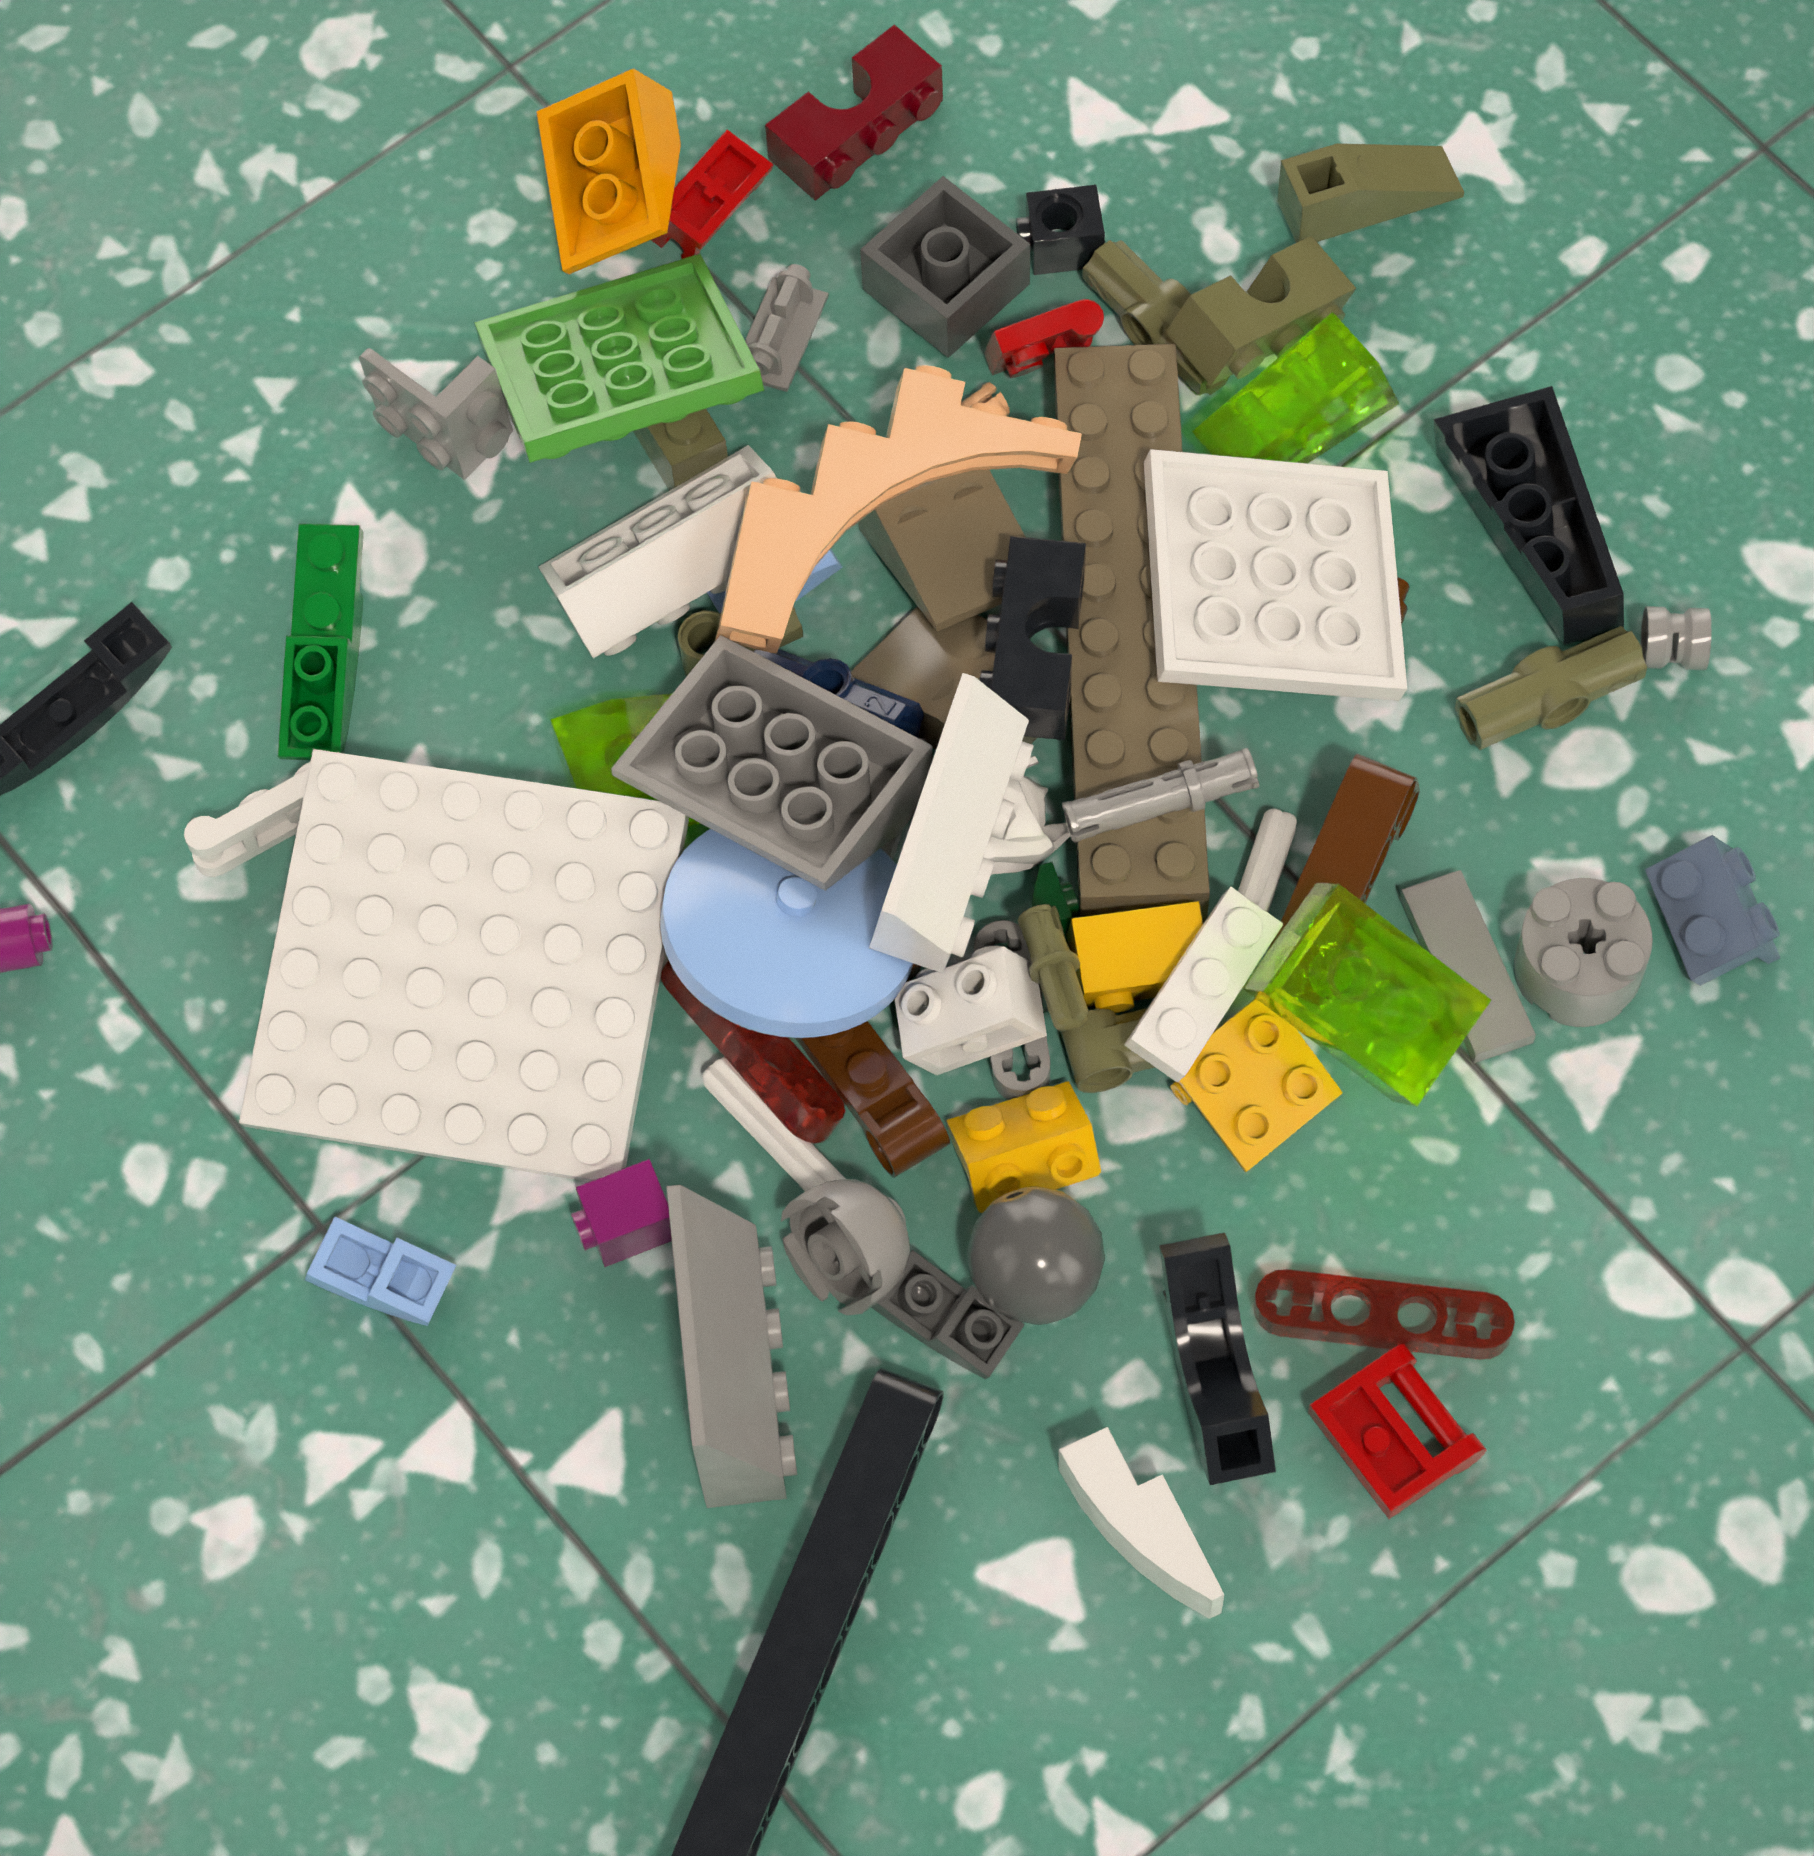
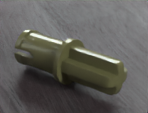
(1054, 966)

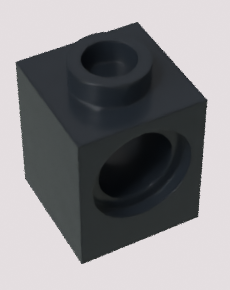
(1067, 209)

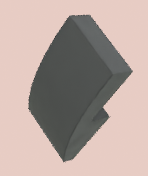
(949, 1317)

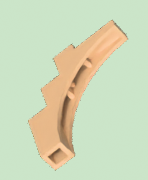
(856, 472)

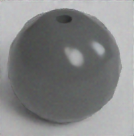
(1036, 1255)

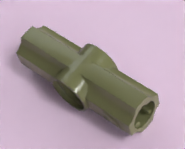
(1142, 302)
(1550, 687)

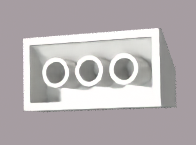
(656, 557)
(952, 828)

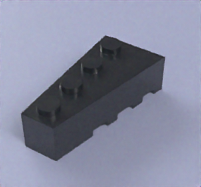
(1533, 500)

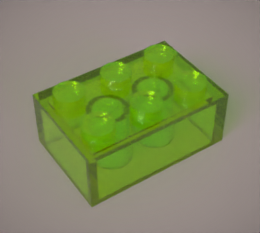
(1367, 993)

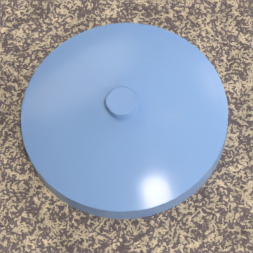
(776, 946)

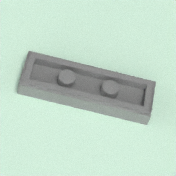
(1456, 934)

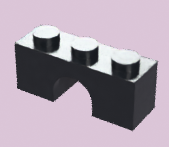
(1038, 590)

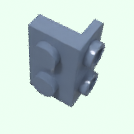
(1713, 909)

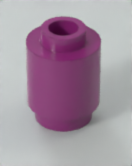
(23, 938)

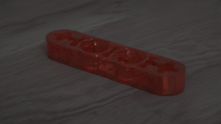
(795, 1094)
(1384, 1302)

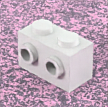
(969, 1010)

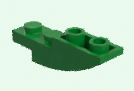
(322, 642)

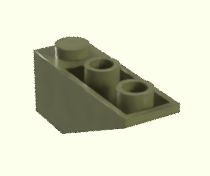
(1361, 186)

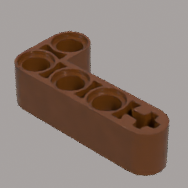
(1358, 831)

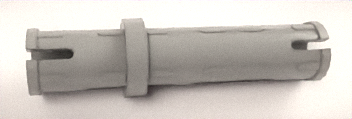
(1173, 791)

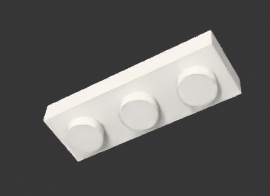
(1203, 984)

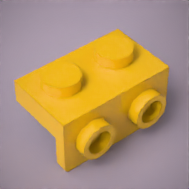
(1025, 1143)

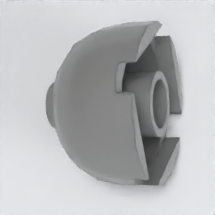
(847, 1242)

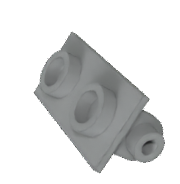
(785, 325)

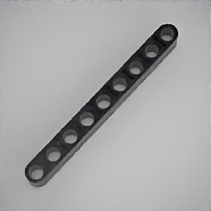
(812, 1619)

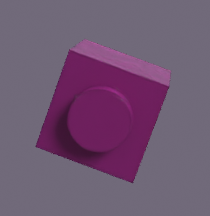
(623, 1213)

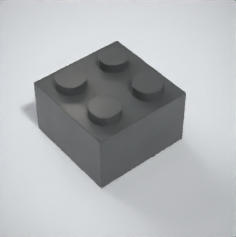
(945, 266)

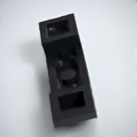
(82, 698)

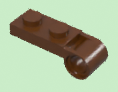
(879, 1095)

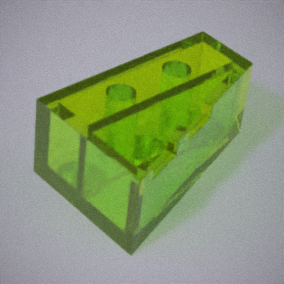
(1302, 401)

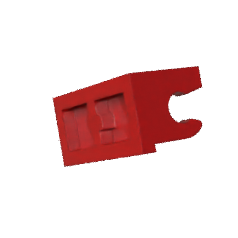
(713, 192)

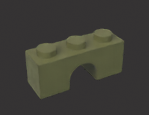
(1234, 331)

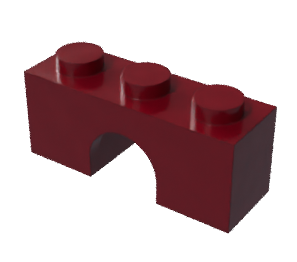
(825, 144)

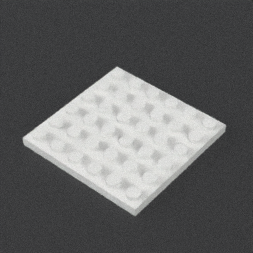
(464, 967)

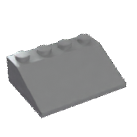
(778, 765)
(728, 1352)

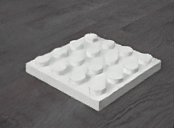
(1273, 576)

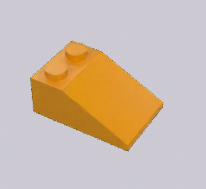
(610, 167)

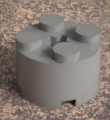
(1577, 919)

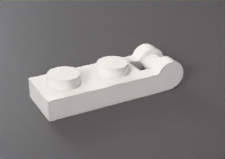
(248, 830)

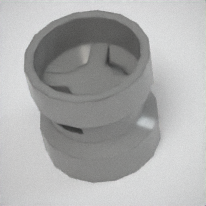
(1676, 637)

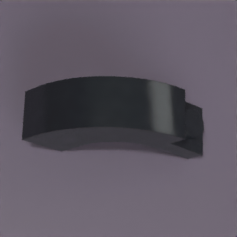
(1213, 1360)

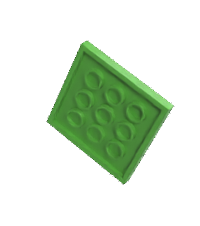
(618, 358)

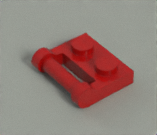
(1024, 344)
(1381, 1444)

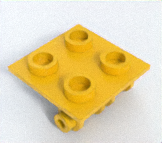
(1256, 1083)

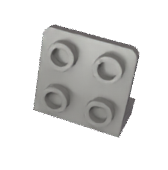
(449, 430)

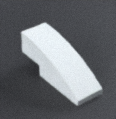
(1140, 1521)

